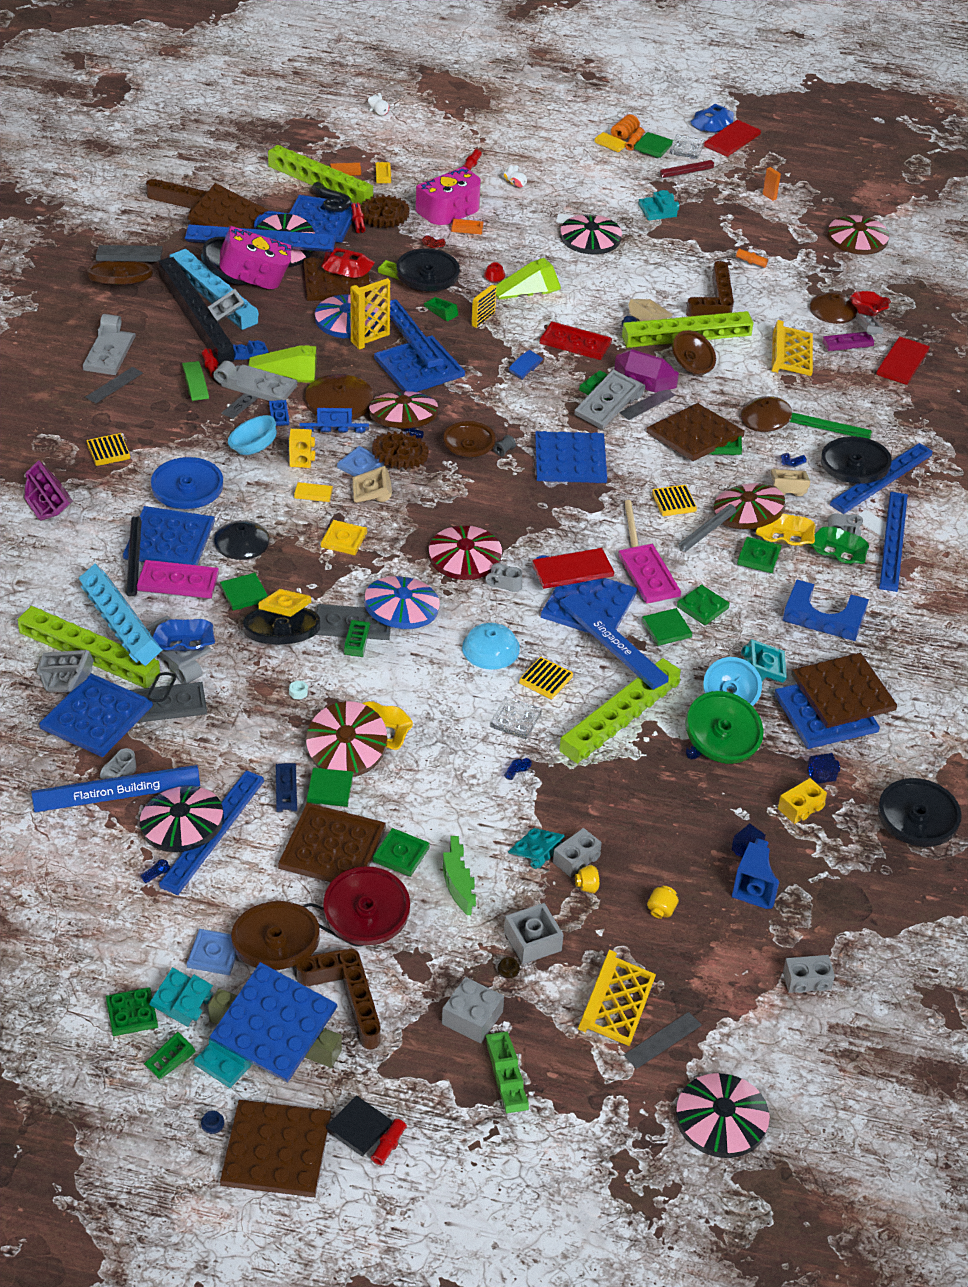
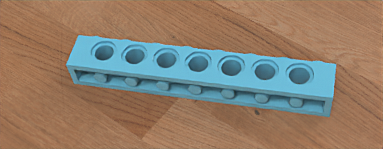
(214, 288)
(122, 618)

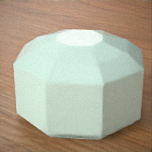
(298, 690)

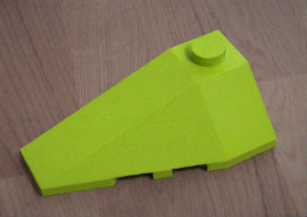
(532, 278)
(292, 362)

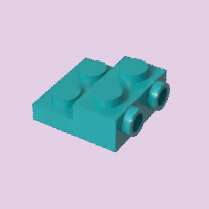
(659, 206)
(766, 659)
(182, 996)
(222, 1064)

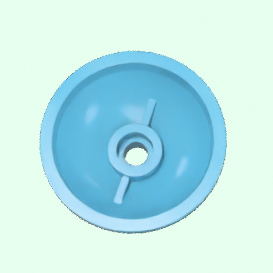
(253, 435)
(491, 646)
(735, 675)

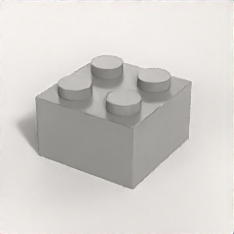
(533, 933)
(472, 1010)

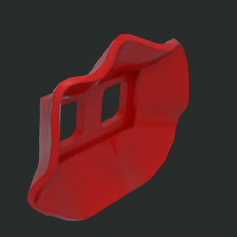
(346, 266)
(869, 302)

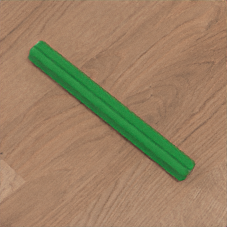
(830, 426)

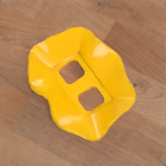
(789, 526)
(393, 718)

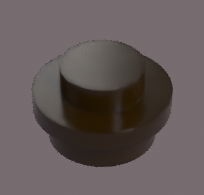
(508, 967)

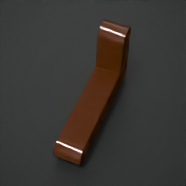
(174, 194)
(723, 299)
(346, 966)

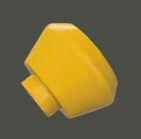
(587, 879)

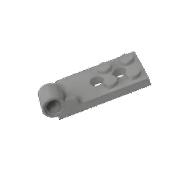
(109, 339)
(245, 380)
(614, 386)
(181, 662)

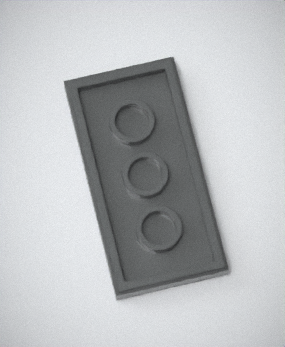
(129, 253)
(337, 619)
(182, 701)

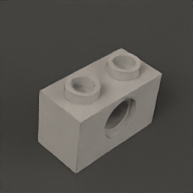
(226, 305)

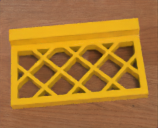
(359, 315)
(779, 348)
(598, 996)

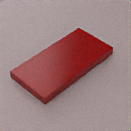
(732, 138)
(576, 340)
(903, 360)
(572, 568)

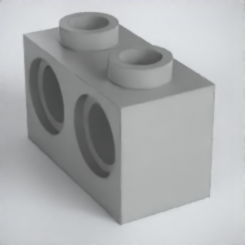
(577, 852)
(808, 973)

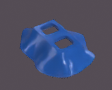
(716, 123)
(184, 631)

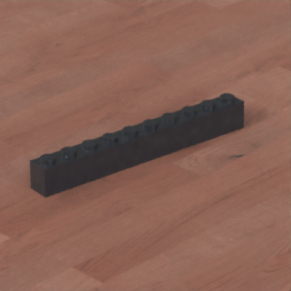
(196, 310)

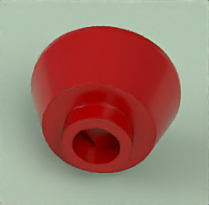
(494, 272)

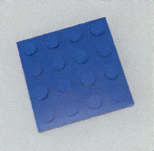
(325, 221)
(410, 371)
(570, 457)
(172, 536)
(603, 595)
(96, 715)
(810, 726)
(273, 1022)

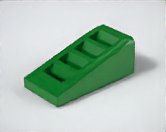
(443, 309)
(352, 650)
(171, 1045)

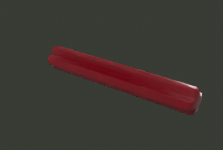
(684, 169)

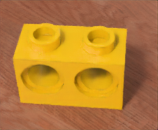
(301, 448)
(802, 801)

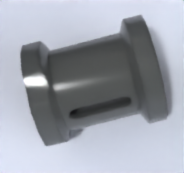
(504, 445)

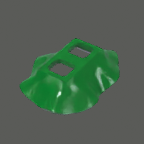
(843, 543)

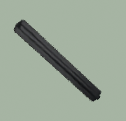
(134, 553)

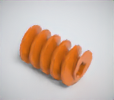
(625, 127)

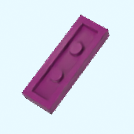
(848, 341)

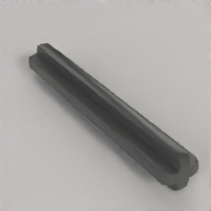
(707, 527)

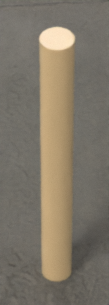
(631, 523)

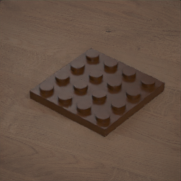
(225, 209)
(324, 285)
(695, 431)
(843, 690)
(330, 843)
(276, 1148)

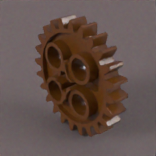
(385, 211)
(400, 450)

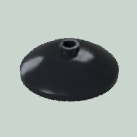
(241, 540)

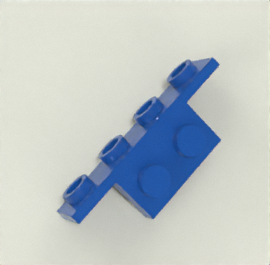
(335, 419)

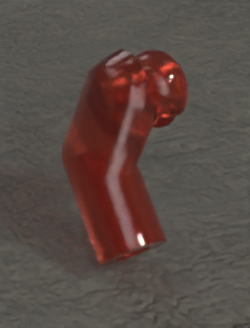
(432, 242)

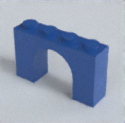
(842, 624)

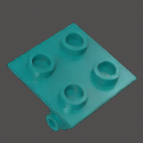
(537, 846)

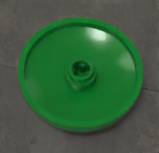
(724, 727)

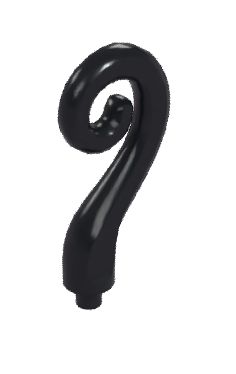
(332, 197)

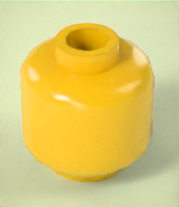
(662, 902)

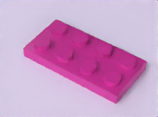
(649, 573)
(178, 579)

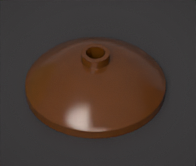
(833, 308)
(694, 352)
(766, 414)
(469, 439)

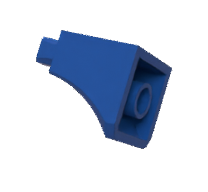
(754, 877)

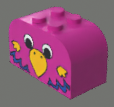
(449, 196)
(254, 258)

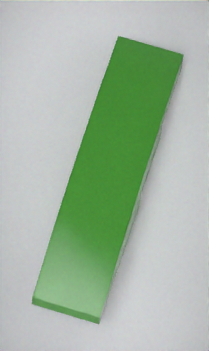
(195, 380)
(507, 1072)

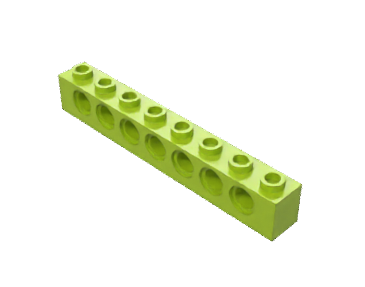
(313, 171)
(664, 330)
(69, 637)
(616, 714)

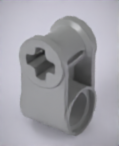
(845, 522)
(507, 577)
(120, 765)

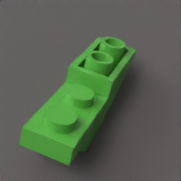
(458, 877)

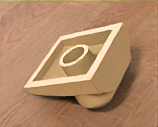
(647, 310)
(791, 481)
(372, 485)

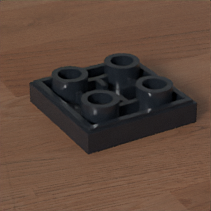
(359, 1125)

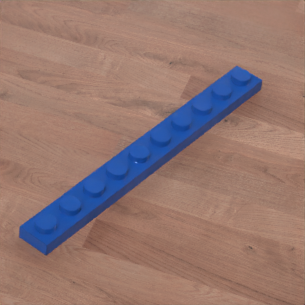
(297, 240)

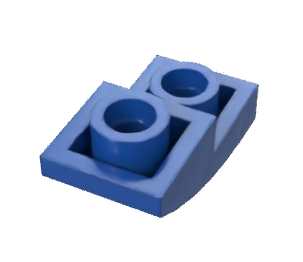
(252, 349)
(525, 363)
(279, 412)

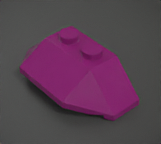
(647, 369)
(45, 492)

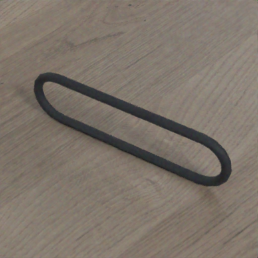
(154, 683)

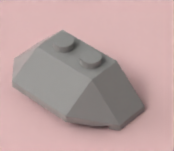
(64, 669)

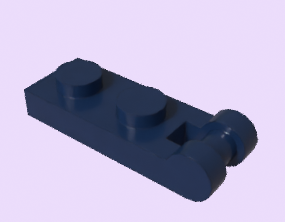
(286, 787)

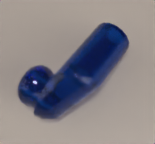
(413, 431)
(793, 462)
(693, 753)
(517, 766)
(157, 869)

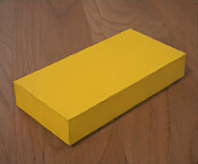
(610, 142)
(383, 172)
(313, 492)

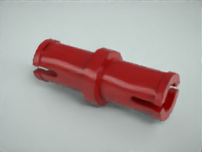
(472, 160)
(358, 217)
(210, 361)
(388, 1142)

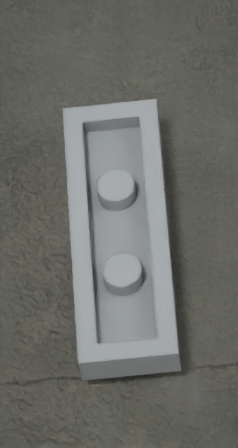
(870, 324)

